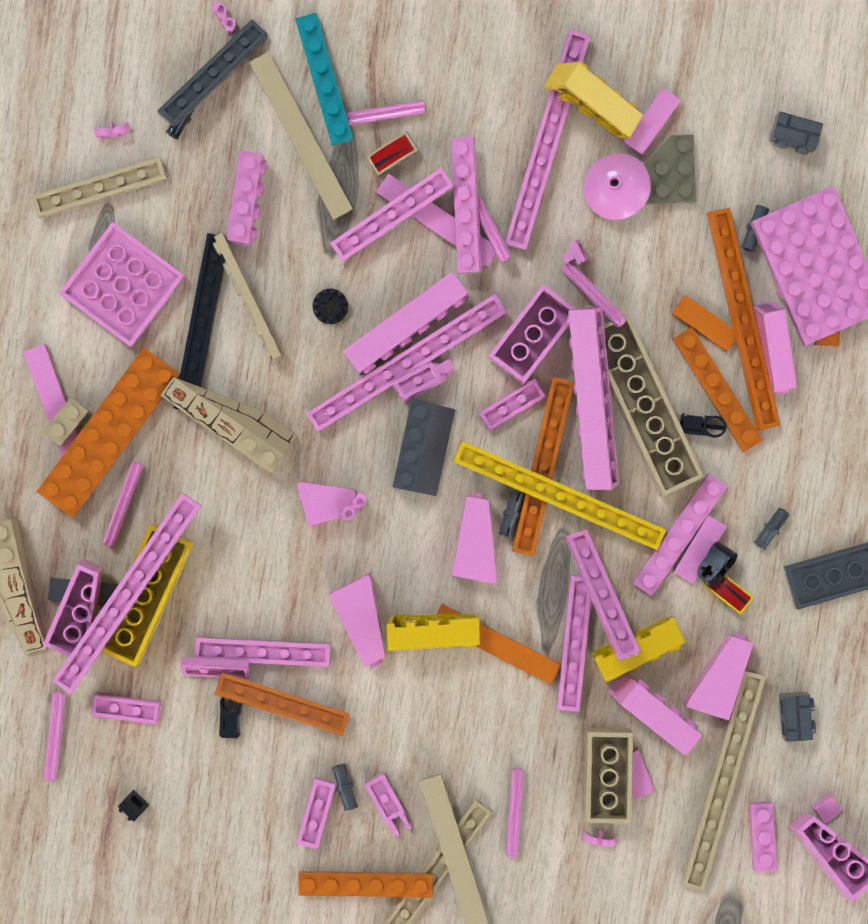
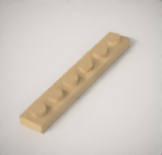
(99, 187)
(242, 288)

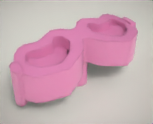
(221, 13)
(113, 131)
(358, 501)
(605, 842)

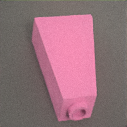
(776, 346)
(475, 546)
(360, 617)
(721, 679)

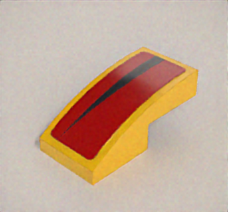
(731, 594)

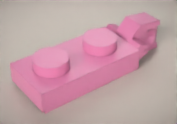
(422, 379)

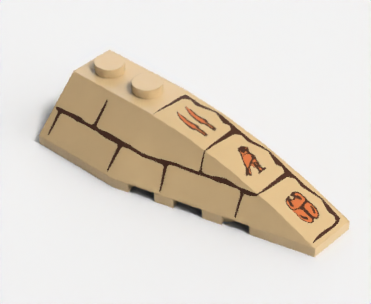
(234, 422)
(17, 589)

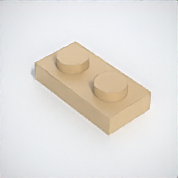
(66, 421)

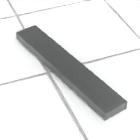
(213, 73)

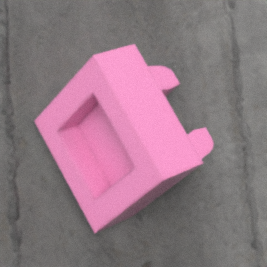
(577, 253)

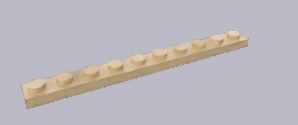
(723, 782)

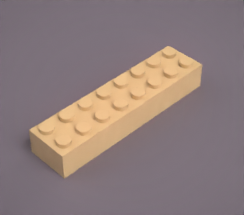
(648, 411)

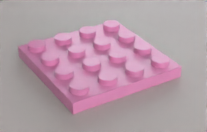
(122, 284)

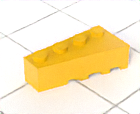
(594, 98)
(433, 631)
(652, 642)

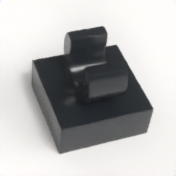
(133, 806)

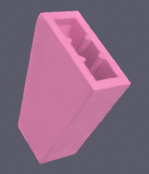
(324, 502)

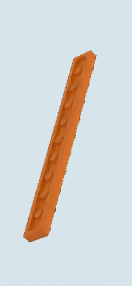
(743, 319)

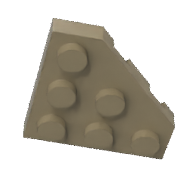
(673, 172)

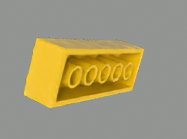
(138, 627)

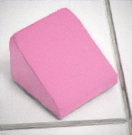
(826, 808)

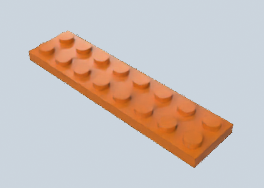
(107, 433)

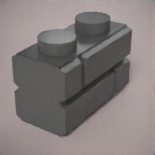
(795, 133)
(796, 716)

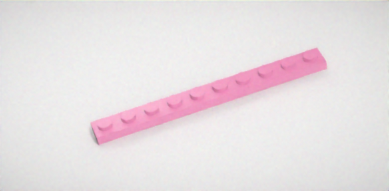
(543, 151)
(406, 362)
(127, 593)

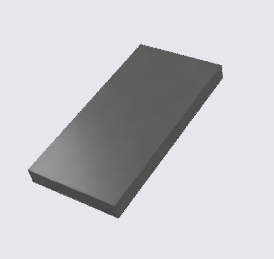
(828, 576)

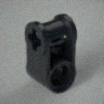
(718, 562)

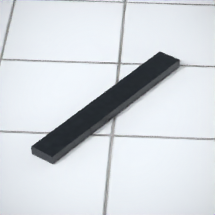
(203, 314)

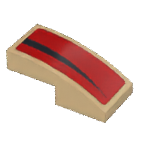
(392, 153)

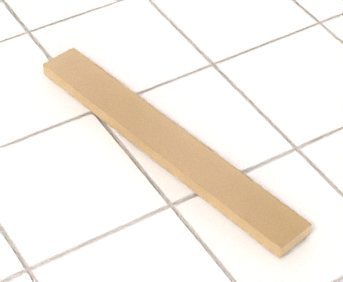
(301, 136)
(469, 826)
(453, 850)

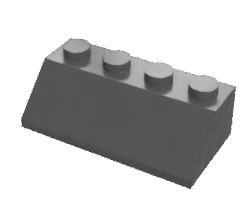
(423, 447)

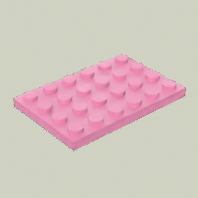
(816, 264)

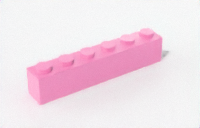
(405, 323)

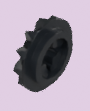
(339, 300)

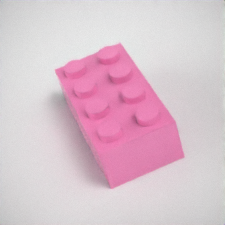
(532, 334)

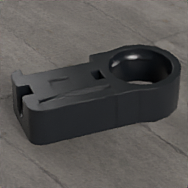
(697, 425)
(229, 720)

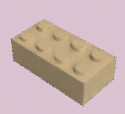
(608, 775)

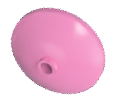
(621, 200)

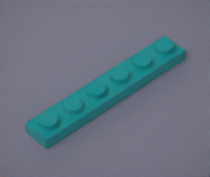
(324, 79)

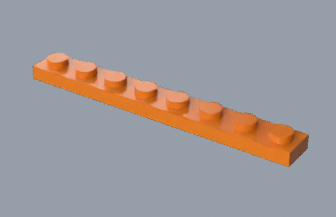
(543, 463)

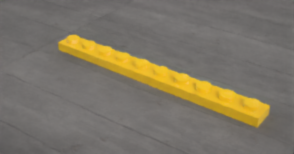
(559, 495)

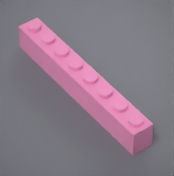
(593, 398)

